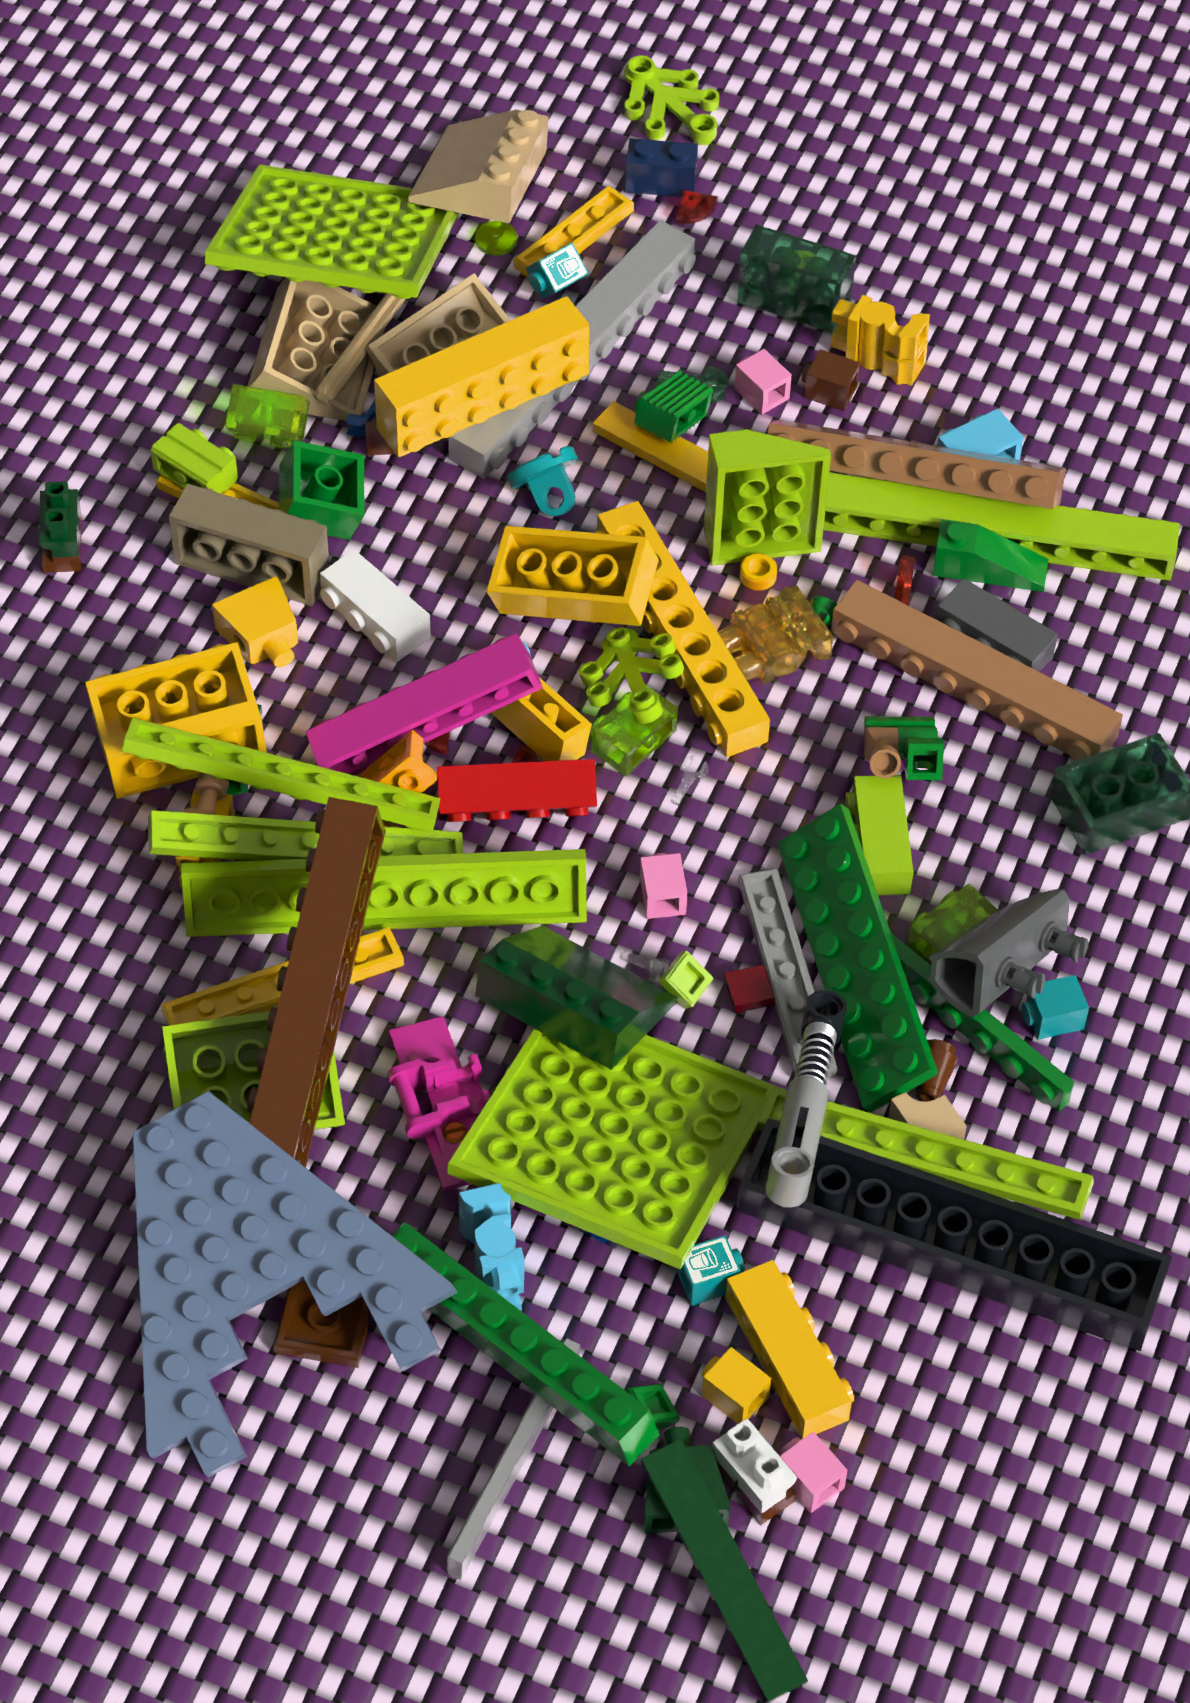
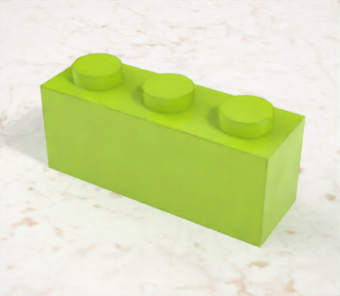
(883, 831)

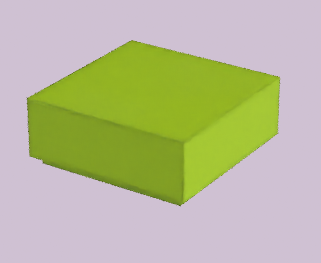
(686, 979)

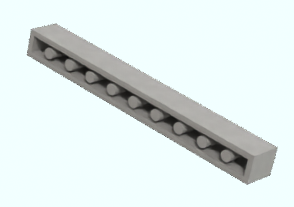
(611, 311)

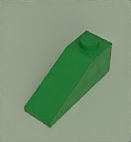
(986, 558)

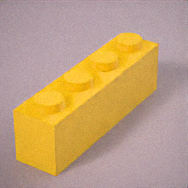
(789, 1349)

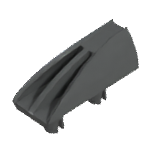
(1003, 950)

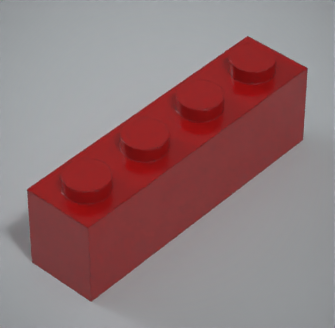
(517, 788)

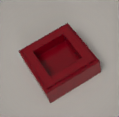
(749, 988)

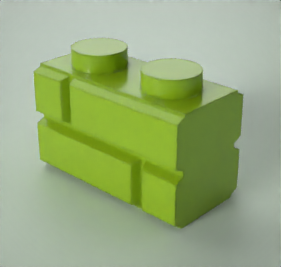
(191, 459)

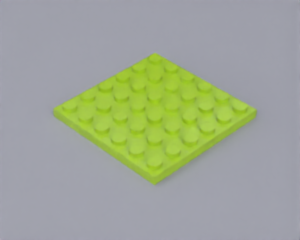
(331, 232)
(616, 1149)

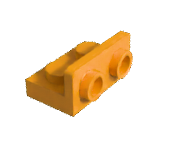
(403, 766)

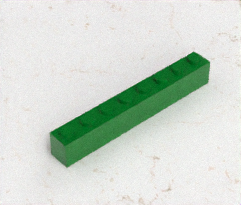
(537, 1356)

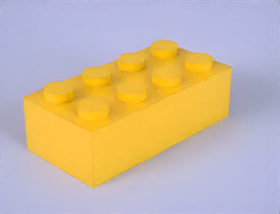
(573, 575)

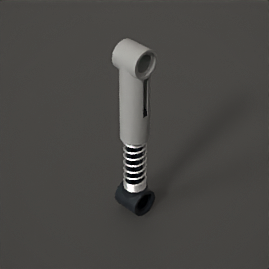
(806, 1101)

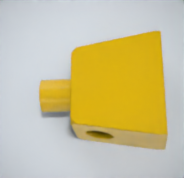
(259, 623)

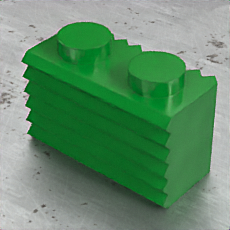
(673, 406)

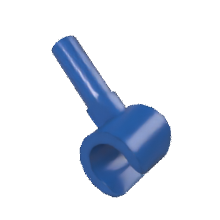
(357, 422)

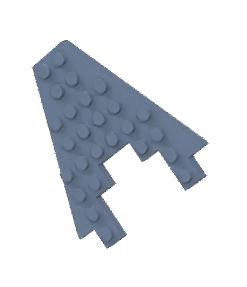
(228, 1228)

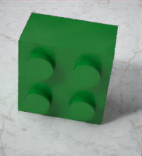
(323, 487)

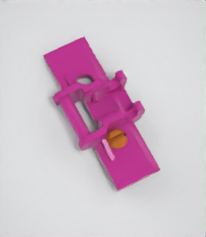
(455, 1094)

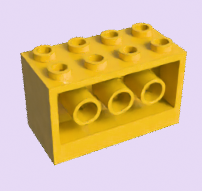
(192, 693)

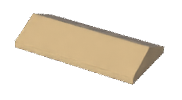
(440, 324)

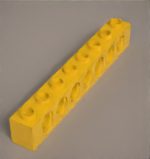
(710, 672)

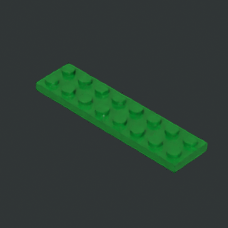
(857, 957)

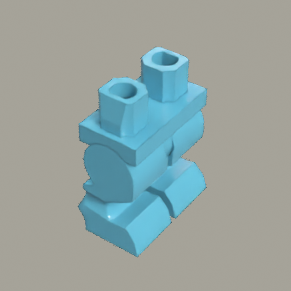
(487, 1223)

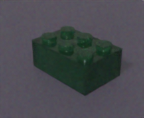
(794, 277)
(1121, 793)

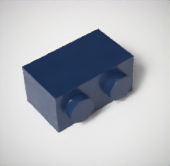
(661, 167)

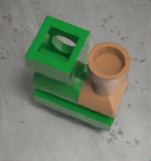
(906, 739)

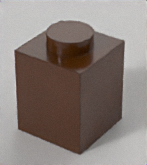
(831, 379)

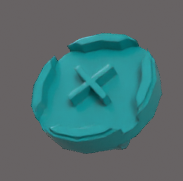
(544, 474)

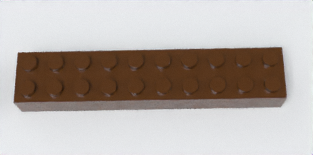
(317, 975)

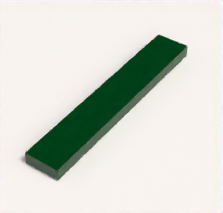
(724, 1571)

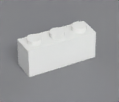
(375, 606)

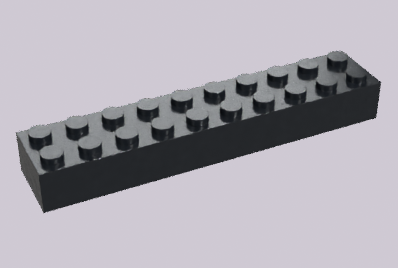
(967, 1239)

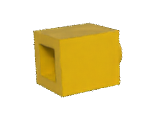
(735, 1385)

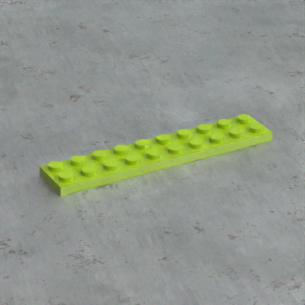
(404, 894)

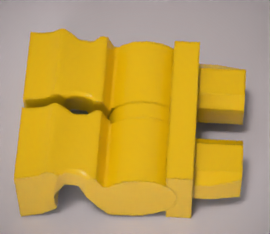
(875, 340)

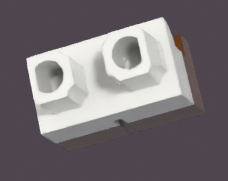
(754, 1471)

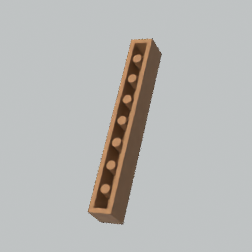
(931, 465)
(975, 672)

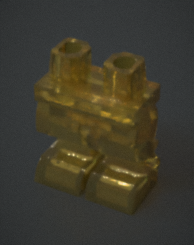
(776, 636)

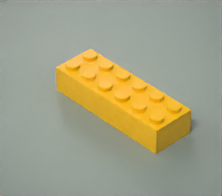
(482, 376)

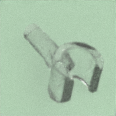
(688, 779)
(655, 967)

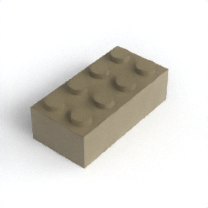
(248, 543)

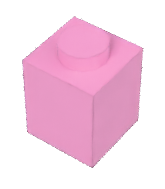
(762, 381)
(663, 885)
(817, 1471)

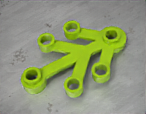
(643, 73)
(622, 646)

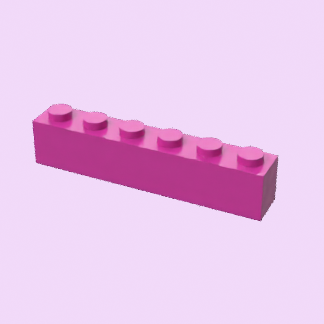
(428, 706)

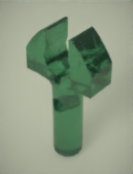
(711, 377)

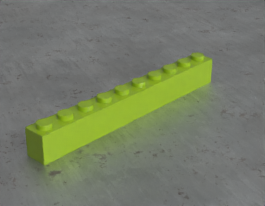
(1061, 534)

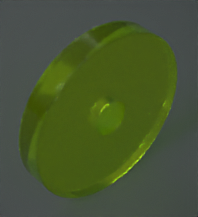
(504, 231)

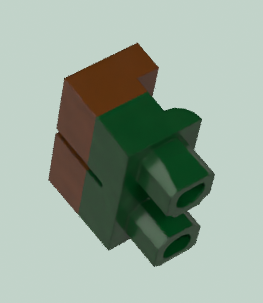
(60, 528)

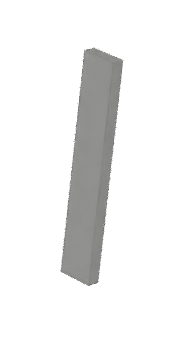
(779, 954)
(500, 1482)

